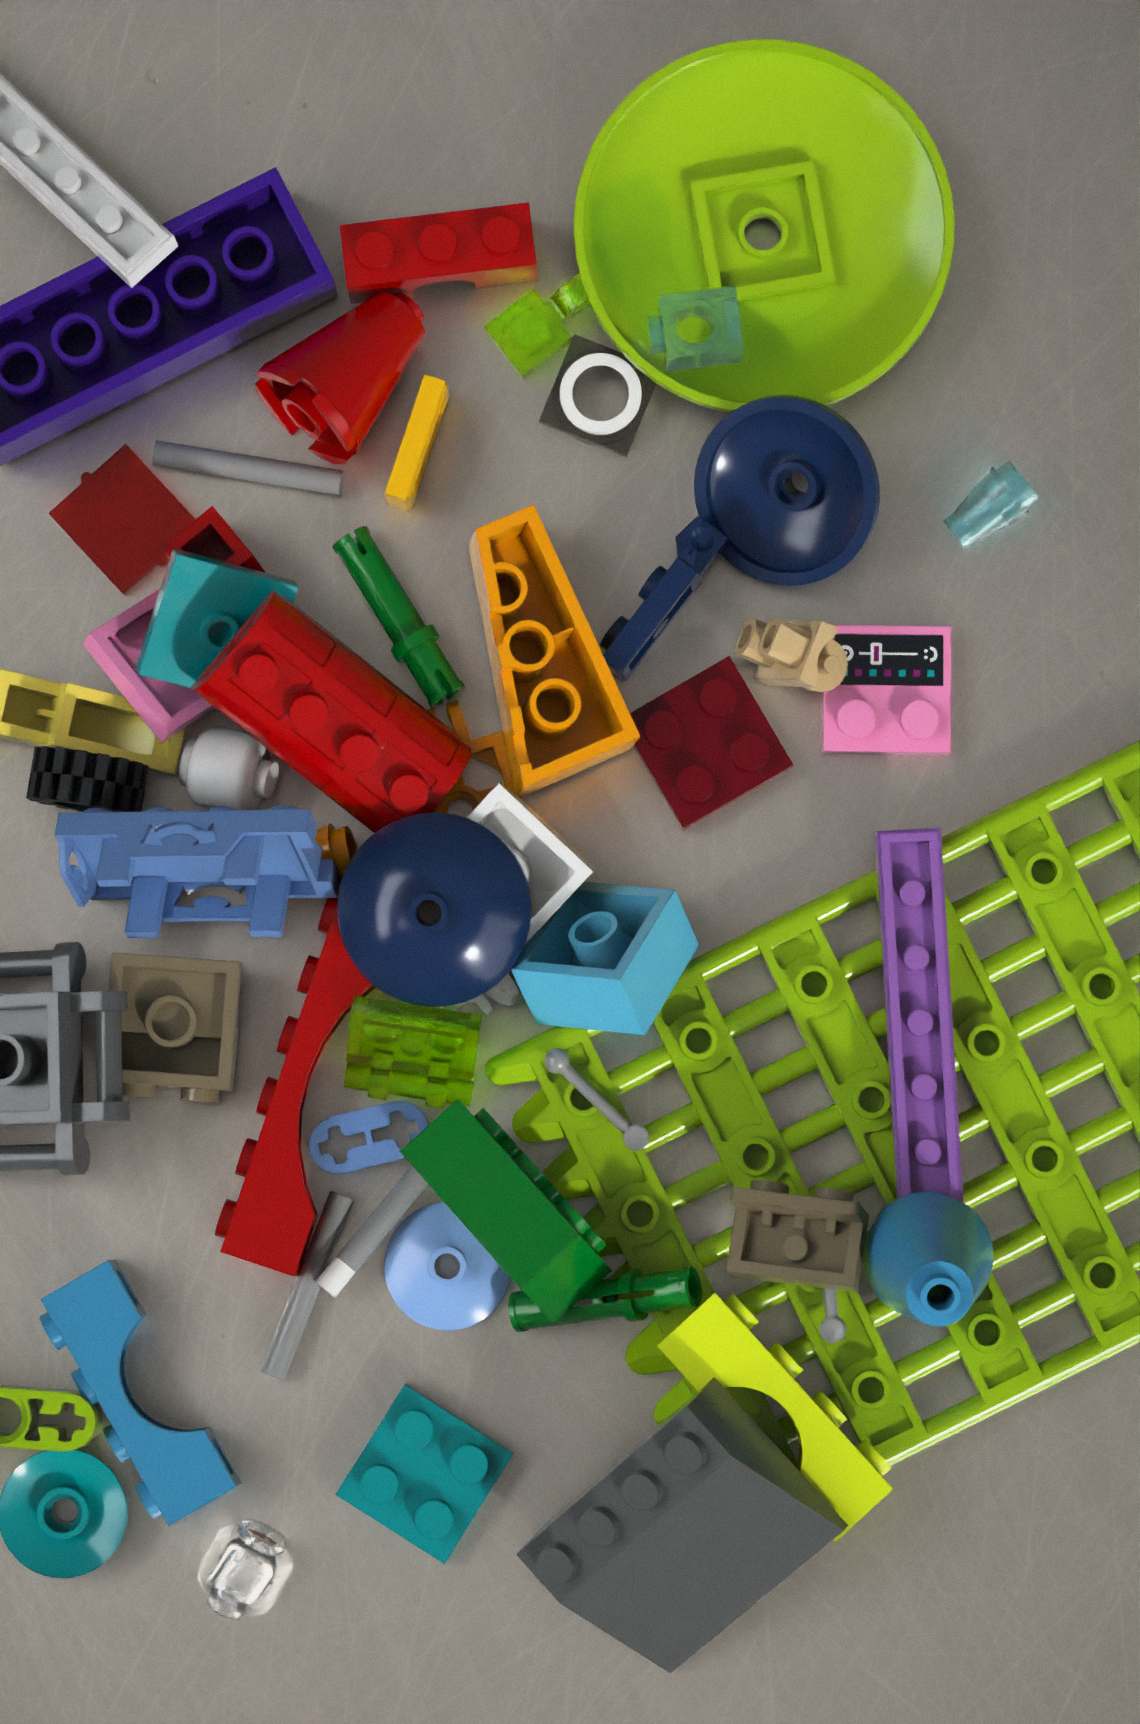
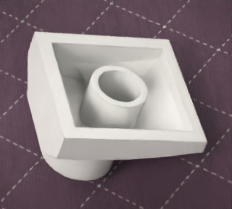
(548, 860)

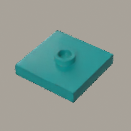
(199, 613)

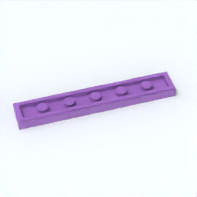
(918, 1012)

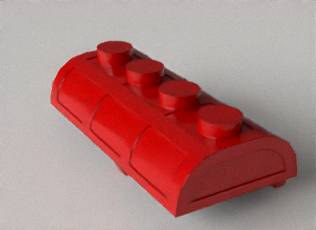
(332, 716)

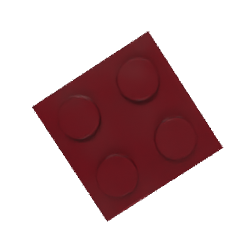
(707, 743)

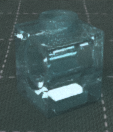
(717, 308)

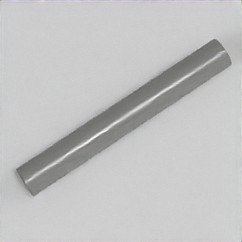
(247, 467)
(305, 1288)

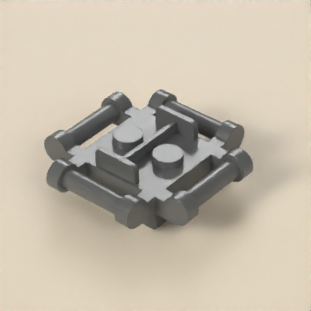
(45, 1059)

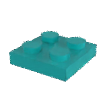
(424, 1473)

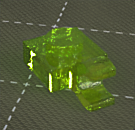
(533, 329)

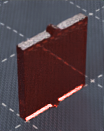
(122, 518)

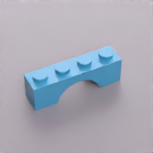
(96, 1322)

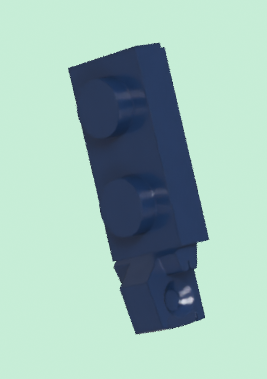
(663, 598)

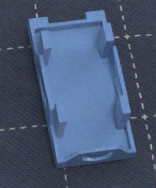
(164, 851)

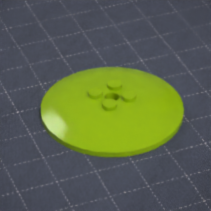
(782, 140)

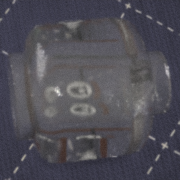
(245, 1569)

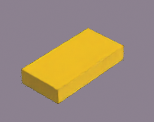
(417, 443)

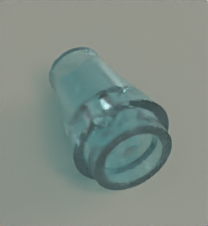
(992, 505)

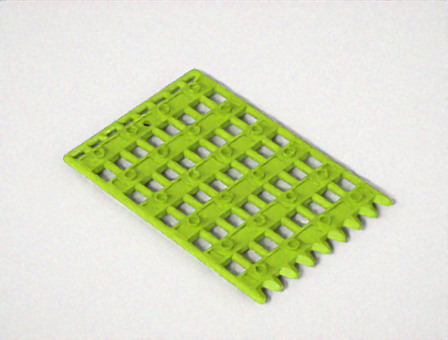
(1012, 1100)

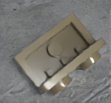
(797, 1236)

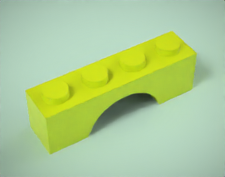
(719, 1344)

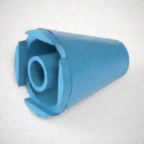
(928, 1257)

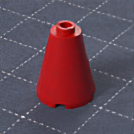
(343, 374)

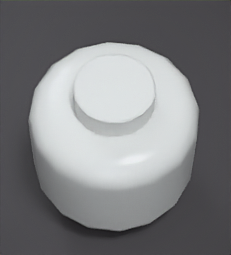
(227, 769)

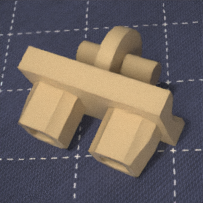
(793, 653)

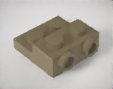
(178, 1024)

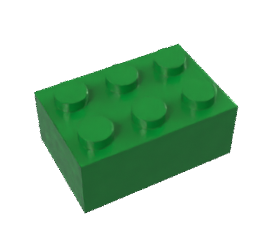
(509, 1207)

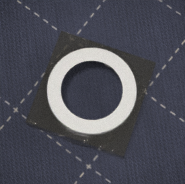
(562, 415)

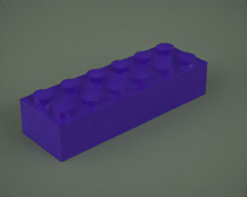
(100, 343)

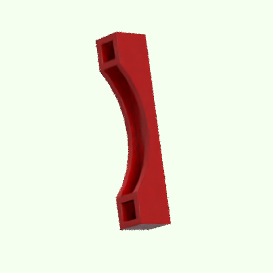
(275, 1207)

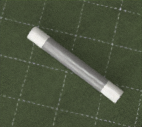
(372, 1232)

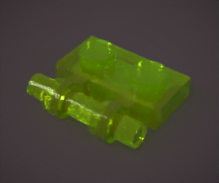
(414, 1039)

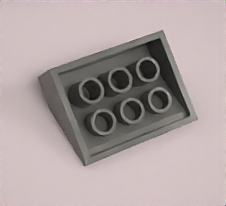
(683, 1531)

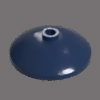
(750, 497)
(480, 898)

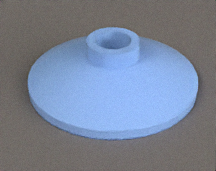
(418, 1287)

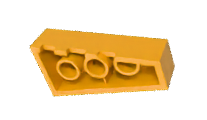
(546, 666)

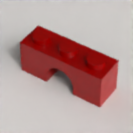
(469, 245)

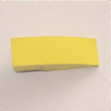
(80, 719)

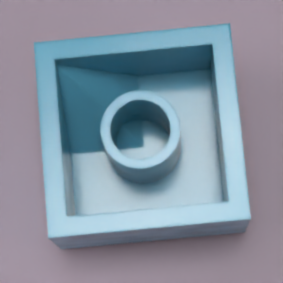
(606, 958)

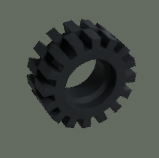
(86, 780)

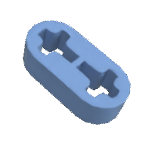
(364, 1122)

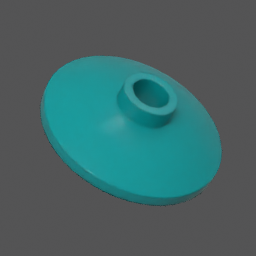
(43, 1539)

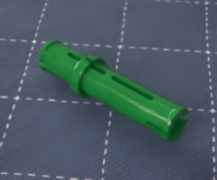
(411, 637)
(671, 1291)

